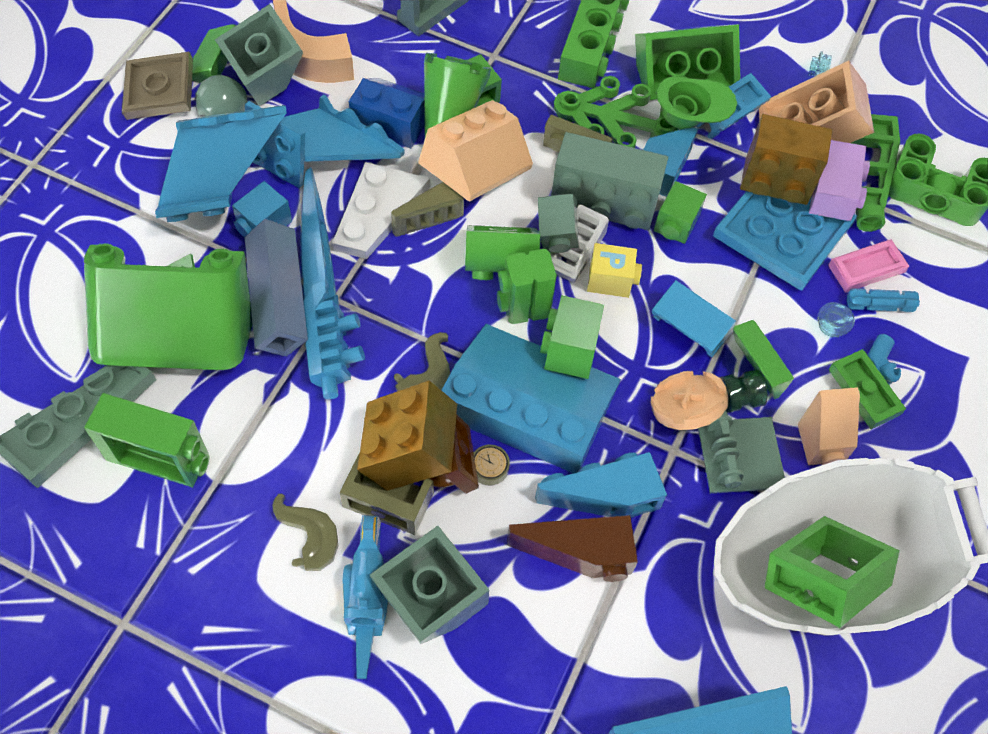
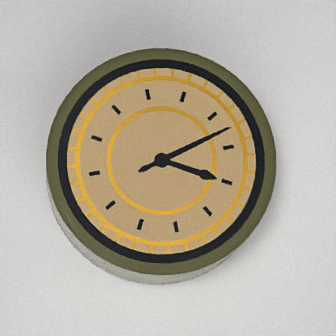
(491, 464)

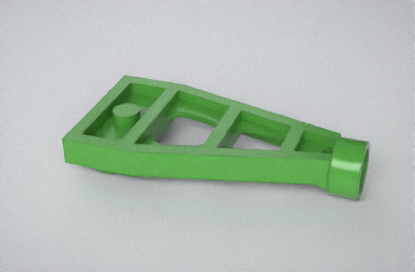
(887, 139)

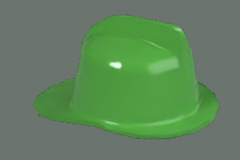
(692, 101)

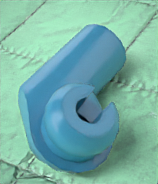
(879, 354)

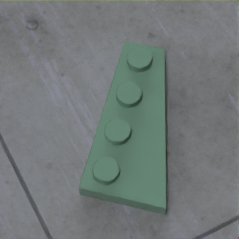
(55, 434)

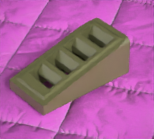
(427, 210)

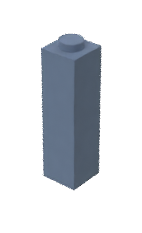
(275, 288)

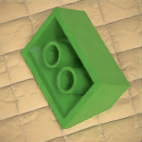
(689, 53)

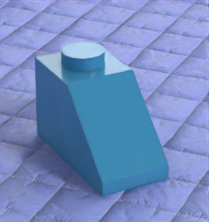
(678, 148)

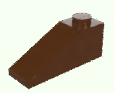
(586, 546)

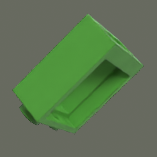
(148, 440)
(833, 597)

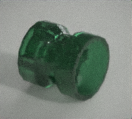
(745, 390)

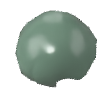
(220, 96)

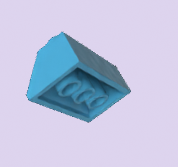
(751, 714)

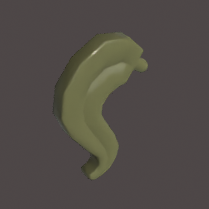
(438, 366)
(320, 530)

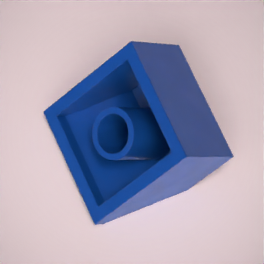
(391, 106)

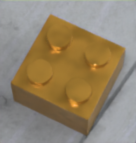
(786, 159)
(408, 436)

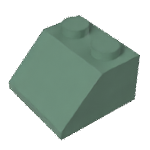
(262, 53)
(431, 586)

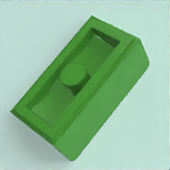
(209, 57)
(763, 357)

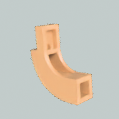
(323, 58)

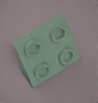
(740, 454)

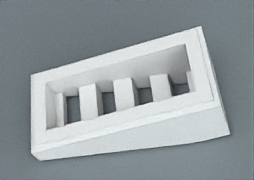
(590, 226)

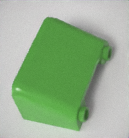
(167, 311)

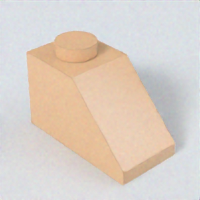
(830, 426)

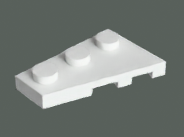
(370, 208)

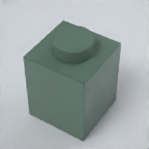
(558, 223)

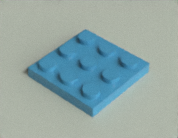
(781, 236)

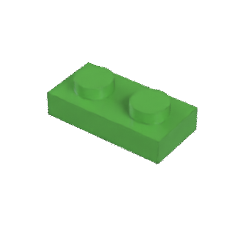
(877, 399)

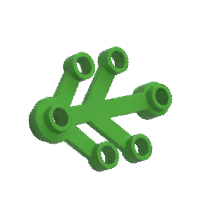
(576, 108)

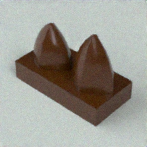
(463, 462)

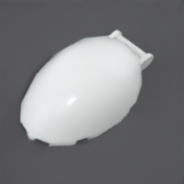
(879, 497)

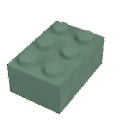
(610, 179)

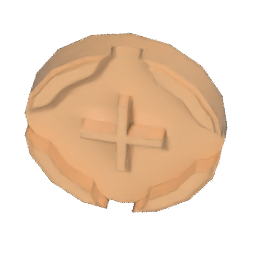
(689, 400)

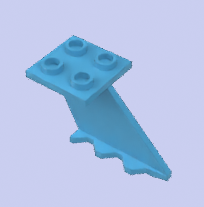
(321, 136)
(211, 160)

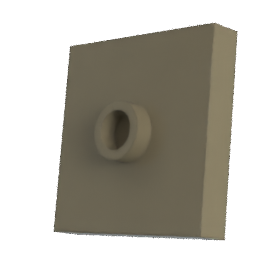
(157, 85)

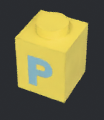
(613, 270)

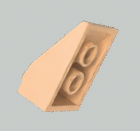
(829, 100)

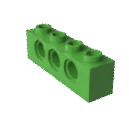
(590, 40)

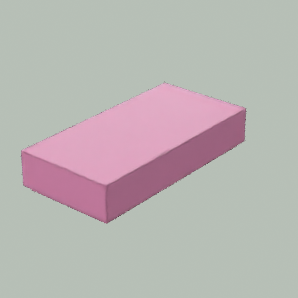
(868, 265)

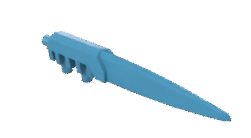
(325, 322)

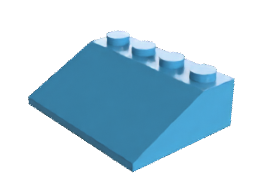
(517, 402)

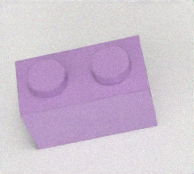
(840, 184)

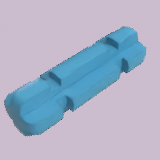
(883, 300)

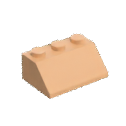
(476, 150)

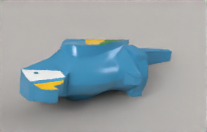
(363, 602)

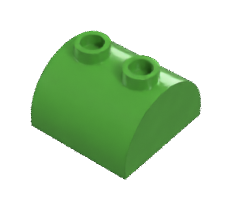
(490, 245)

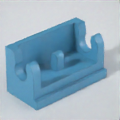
(749, 97)
(694, 317)

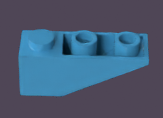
(609, 490)

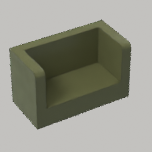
(398, 507)

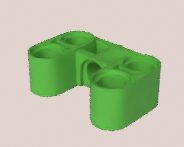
(937, 191)

